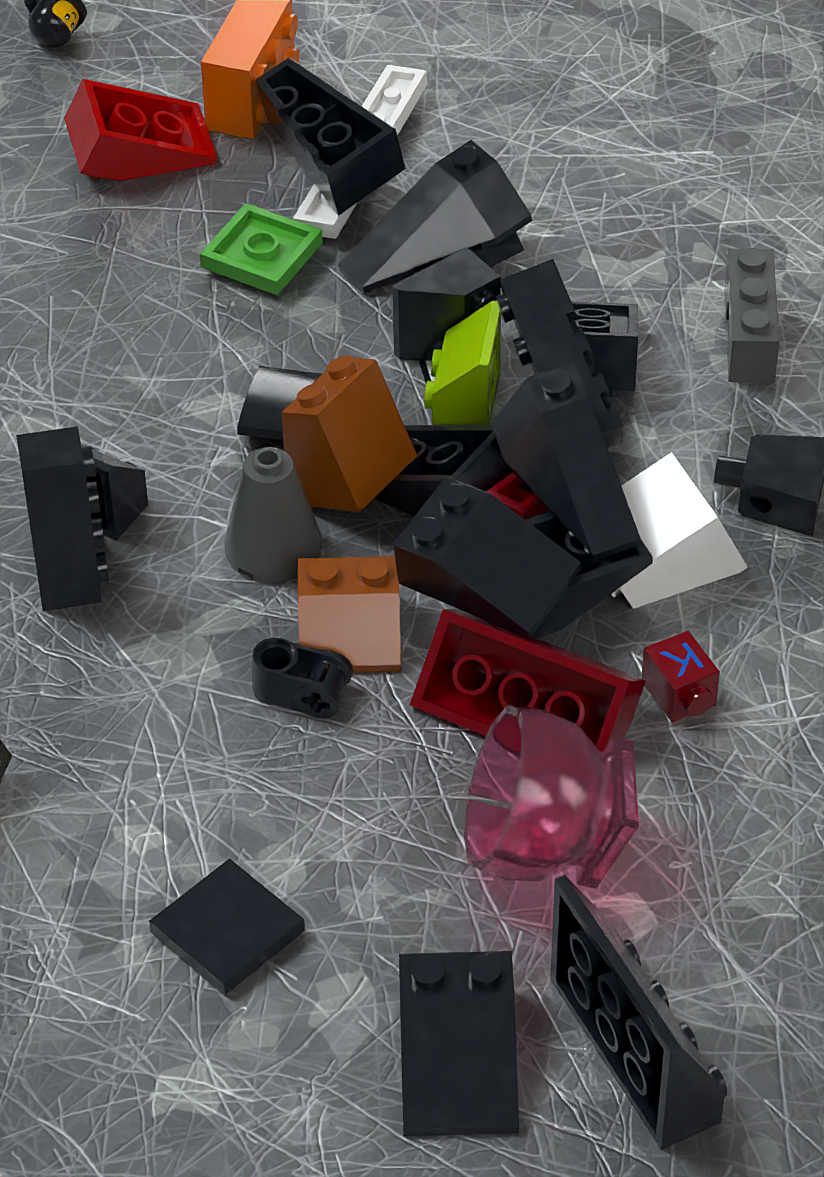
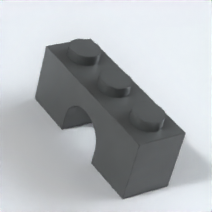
(751, 315)

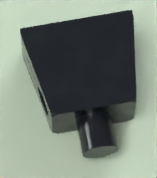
(778, 480)

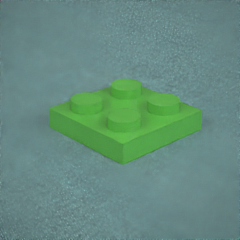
(261, 248)

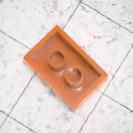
(246, 47)

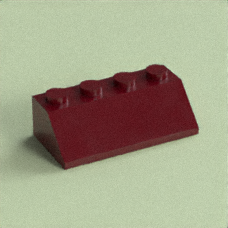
(482, 668)

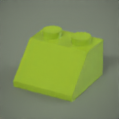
(466, 370)

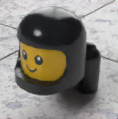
(54, 20)

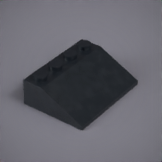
(631, 1022)

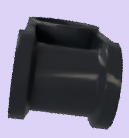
(297, 677)

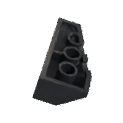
(452, 207)

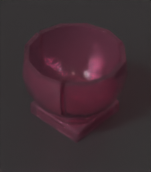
(564, 798)

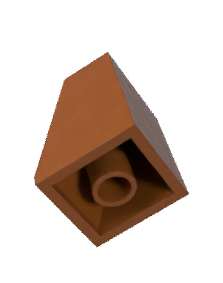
(346, 435)

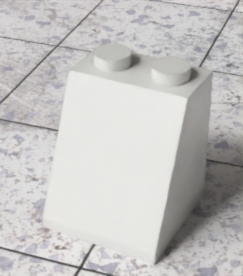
(679, 532)

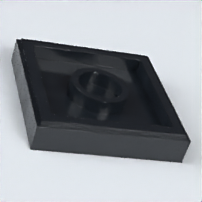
(227, 926)

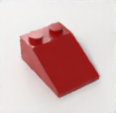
(135, 132)

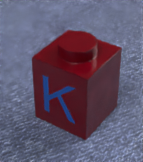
(680, 676)

